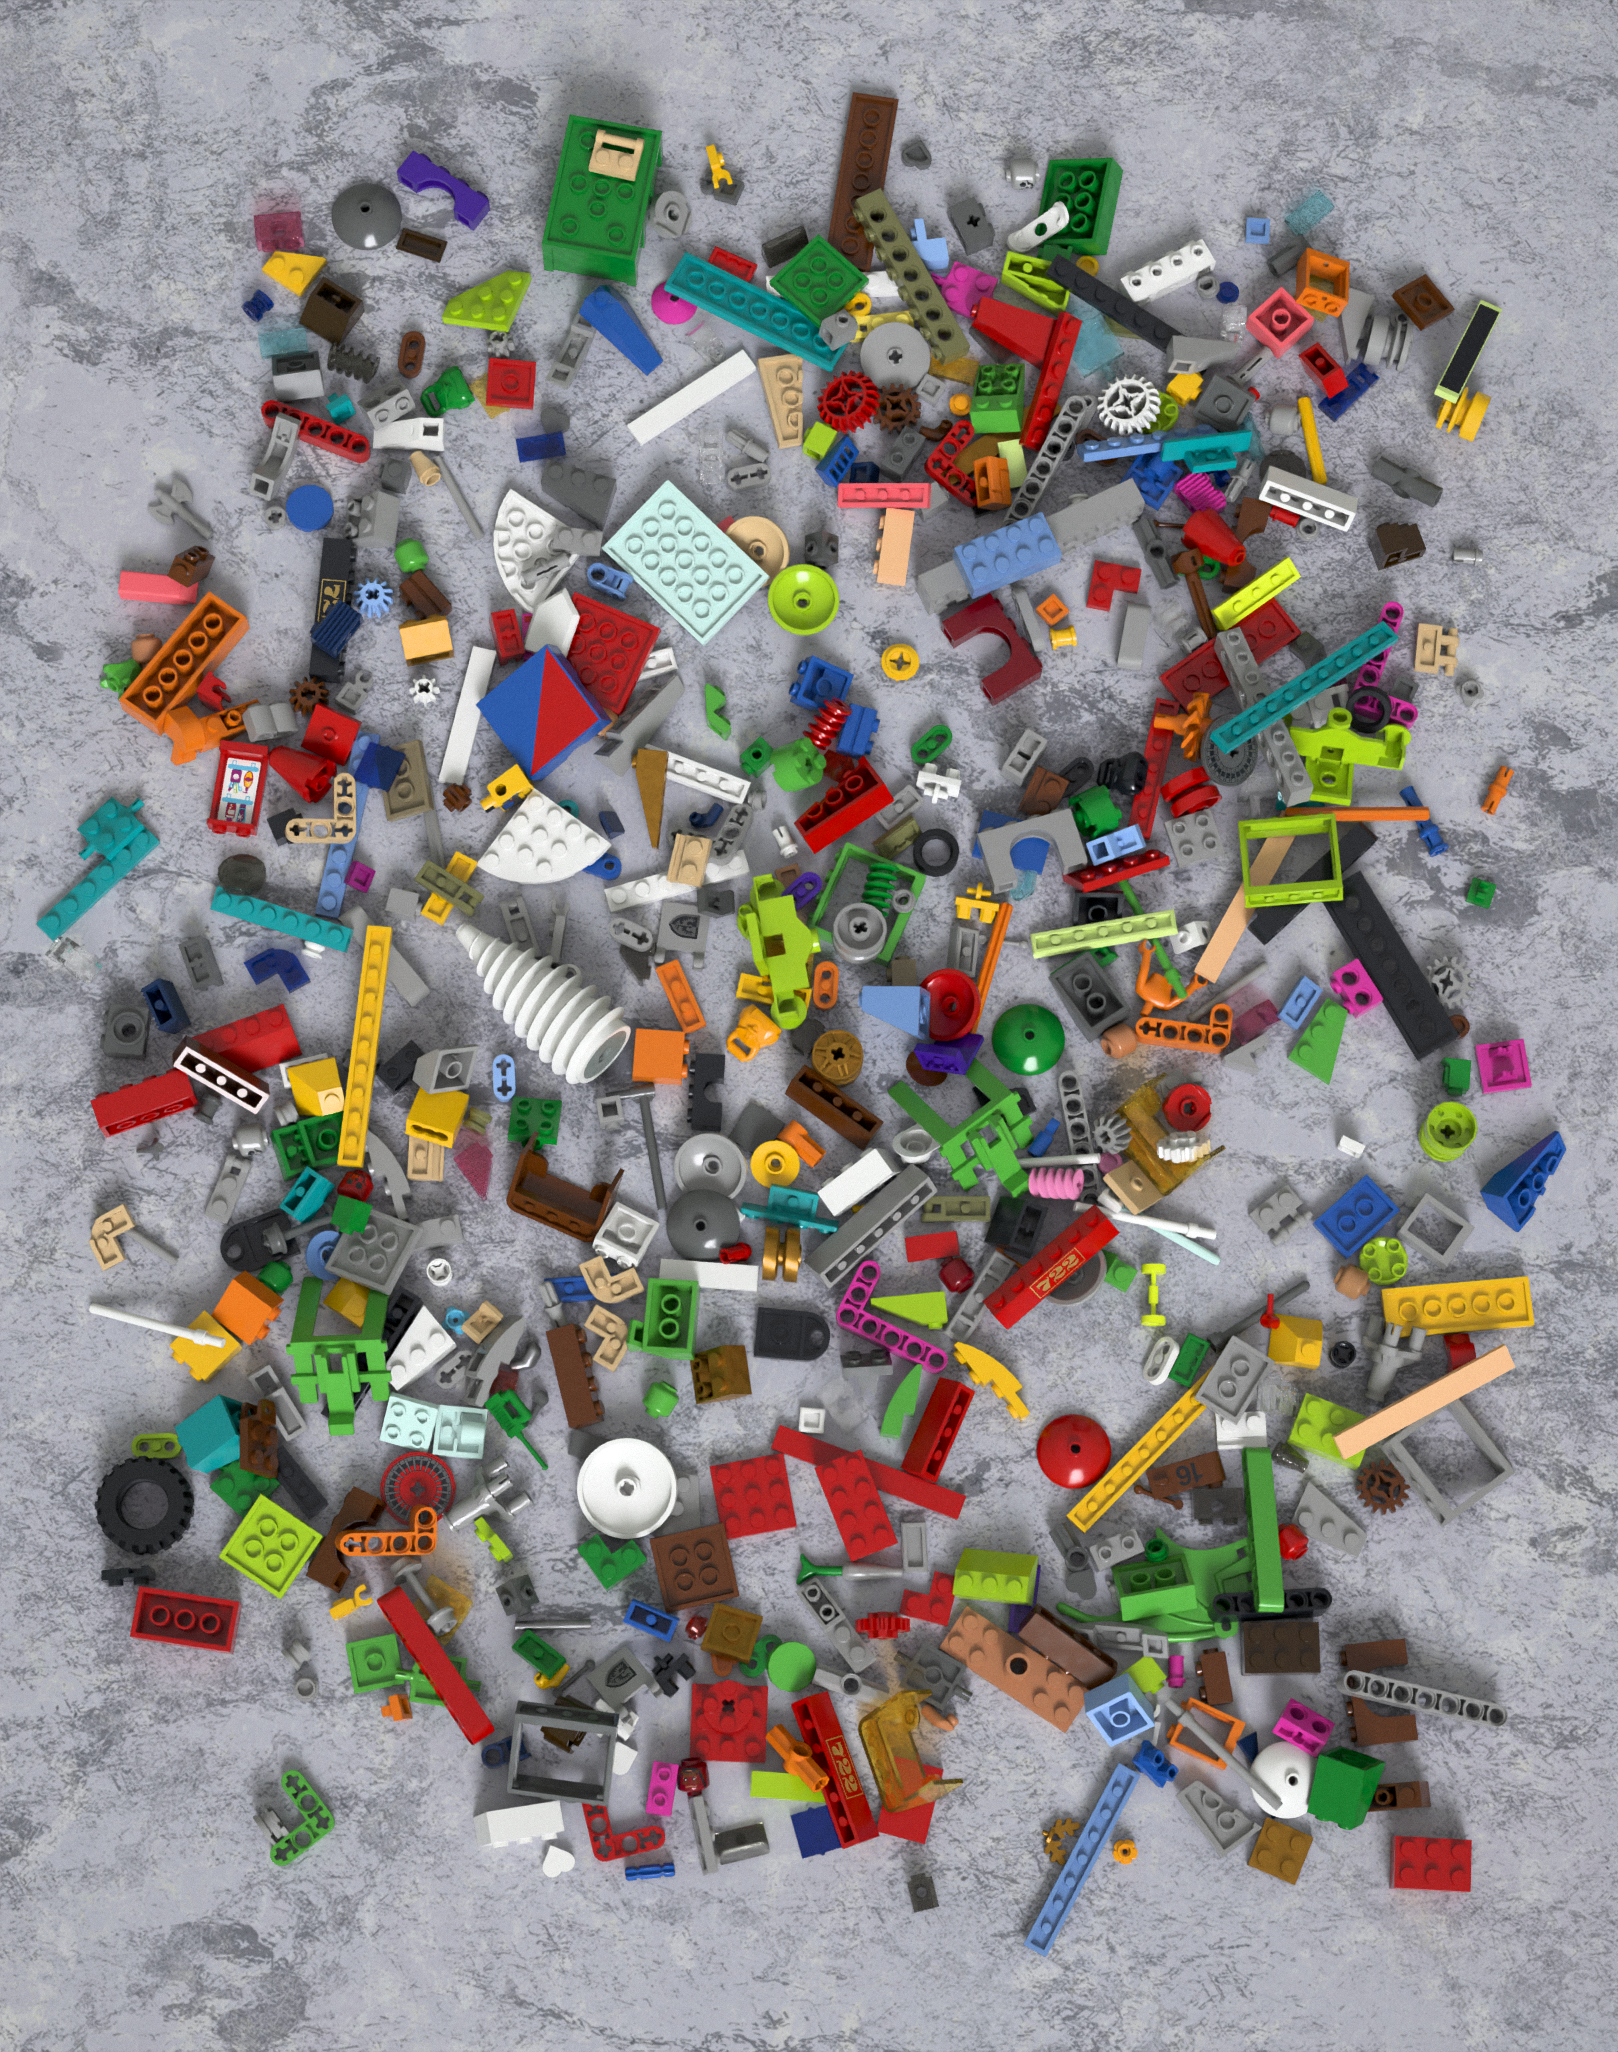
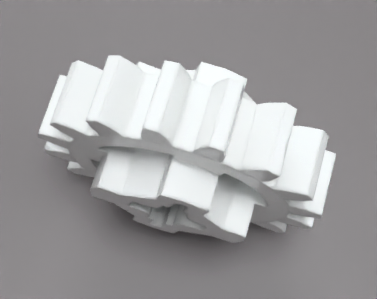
(1183, 1146)

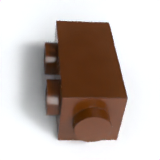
(191, 566)
(1214, 1677)

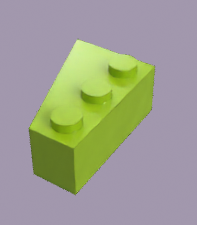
(1027, 278)

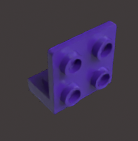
(949, 1056)

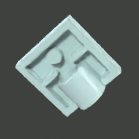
(409, 1422)
(460, 1432)

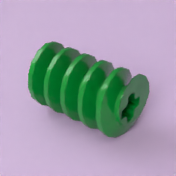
(878, 884)

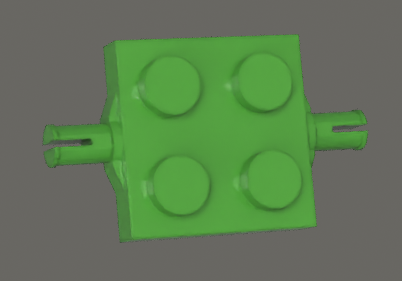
(421, 1689)

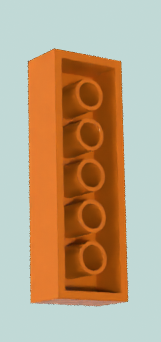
(184, 662)

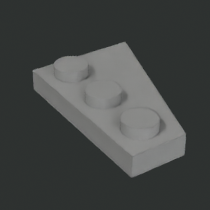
(1327, 1523)
(1216, 1819)

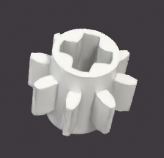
(424, 684)

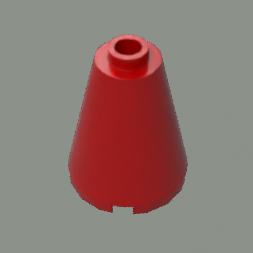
(1213, 537)
(303, 771)

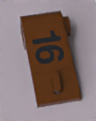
(1187, 1475)

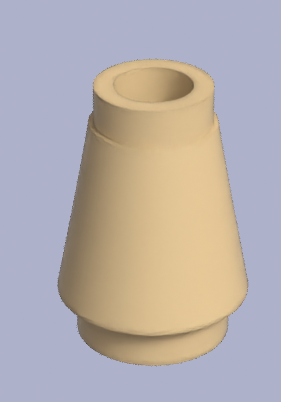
(425, 469)

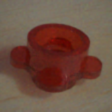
(696, 1627)

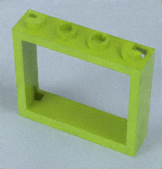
(1292, 892)

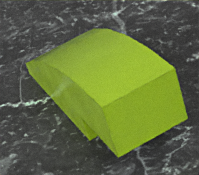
(782, 1787)

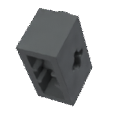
(971, 238)
(902, 455)

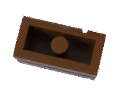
(423, 596)

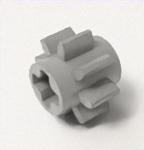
(500, 344)

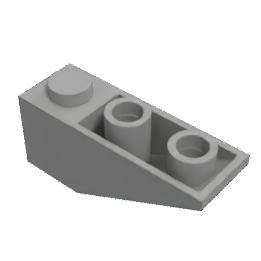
(1352, 322)
(1193, 355)

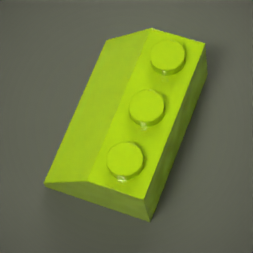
(996, 1576)

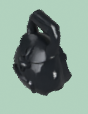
(1126, 774)

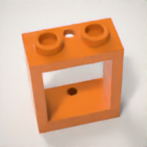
(1336, 271)
(1229, 1743)

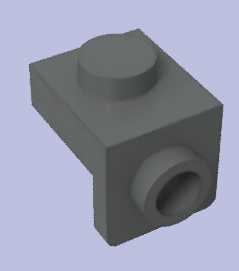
(1308, 650)
(715, 903)

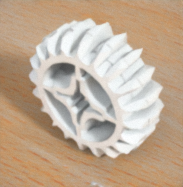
(1144, 398)

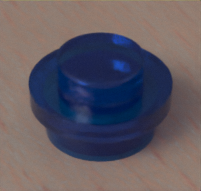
(1228, 293)

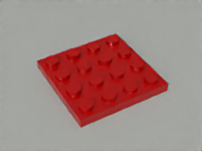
(609, 651)

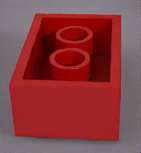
(1430, 1864)

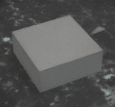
(930, 389)

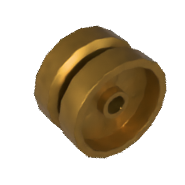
(781, 1254)

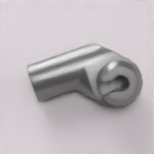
(529, 1358)

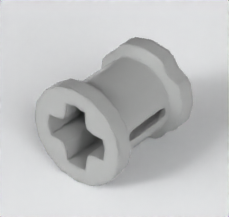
(1191, 640)

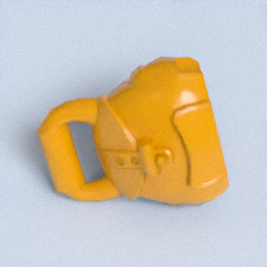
(754, 1031)

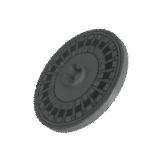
(1233, 767)

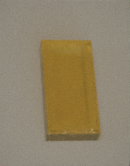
(959, 371)

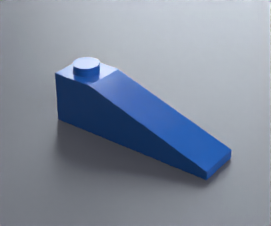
(619, 324)
(1517, 1186)

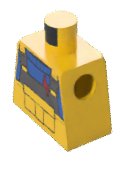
(516, 786)

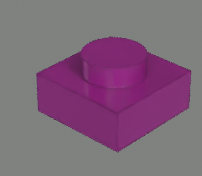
(359, 876)

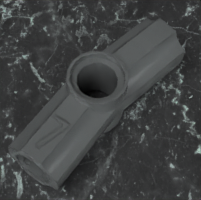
(1407, 482)

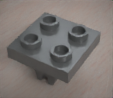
(866, 1367)

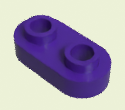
(802, 895)

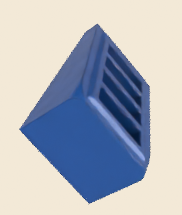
(828, 462)

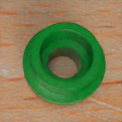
(1156, 1550)

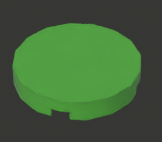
(791, 1666)

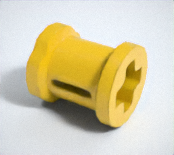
(1062, 637)

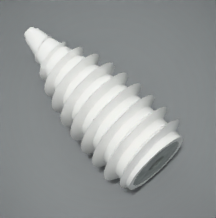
(548, 1008)

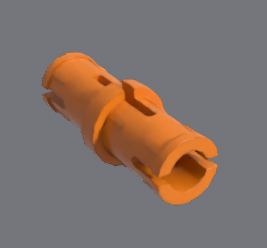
(1497, 790)

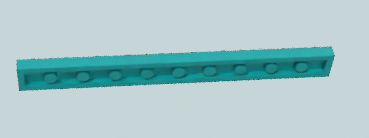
(1303, 687)

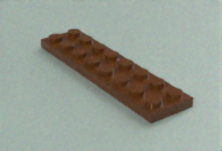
(861, 172)

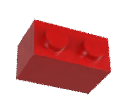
(1323, 370)

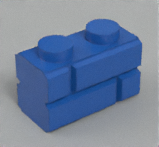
(857, 732)
(651, 1620)

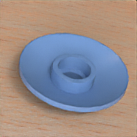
(321, 1242)

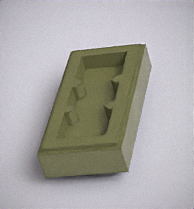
(897, 838)

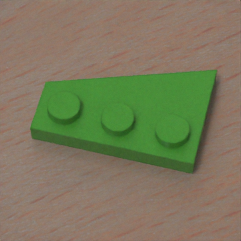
(1320, 1042)

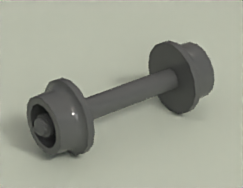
(275, 1239)

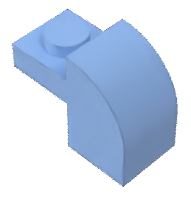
(931, 251)
(1116, 844)

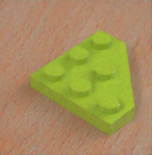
(490, 303)

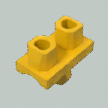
(987, 907)

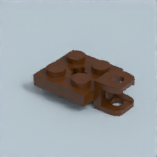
(259, 1439)

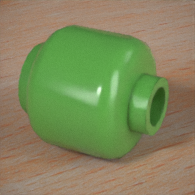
(411, 556)
(660, 1399)

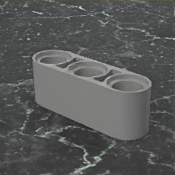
(1133, 636)

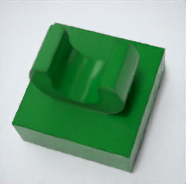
(1480, 893)

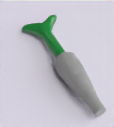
(849, 1571)

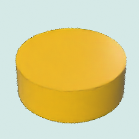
(1088, 264)

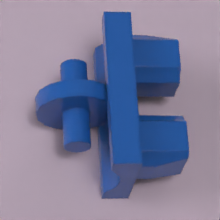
(1154, 1764)

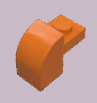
(186, 734)

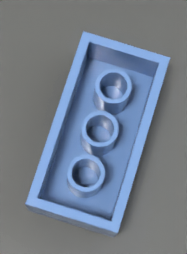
(1007, 555)

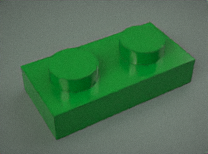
(538, 1654)

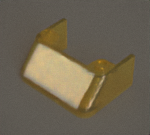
(1146, 1132)
(894, 1755)

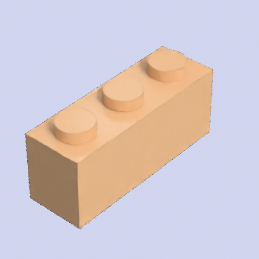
(894, 546)

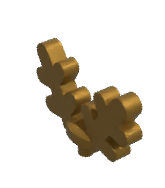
(1058, 1829)

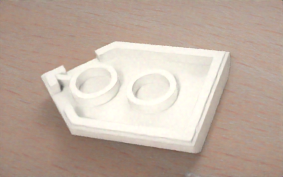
(552, 623)

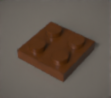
(1423, 302)

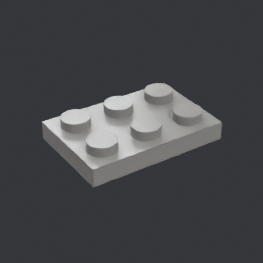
(1234, 1380)

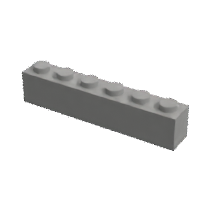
(870, 1225)

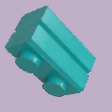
(306, 1195)

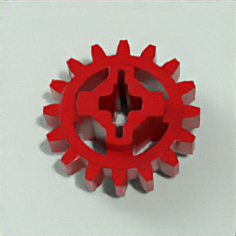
(882, 1625)

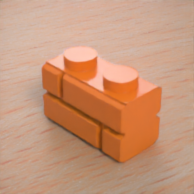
(992, 483)

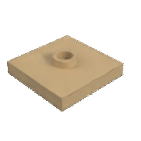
(1132, 1187)

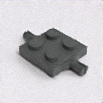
(933, 1671)

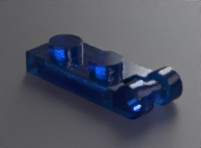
(1341, 402)

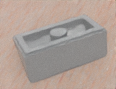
(963, 950)

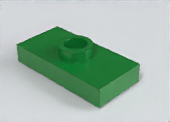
(1189, 1360)

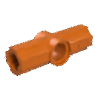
(797, 1758)

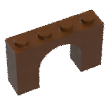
(1368, 1727)

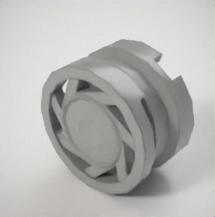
(271, 1825)

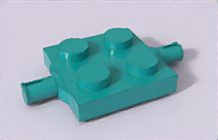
(110, 828)

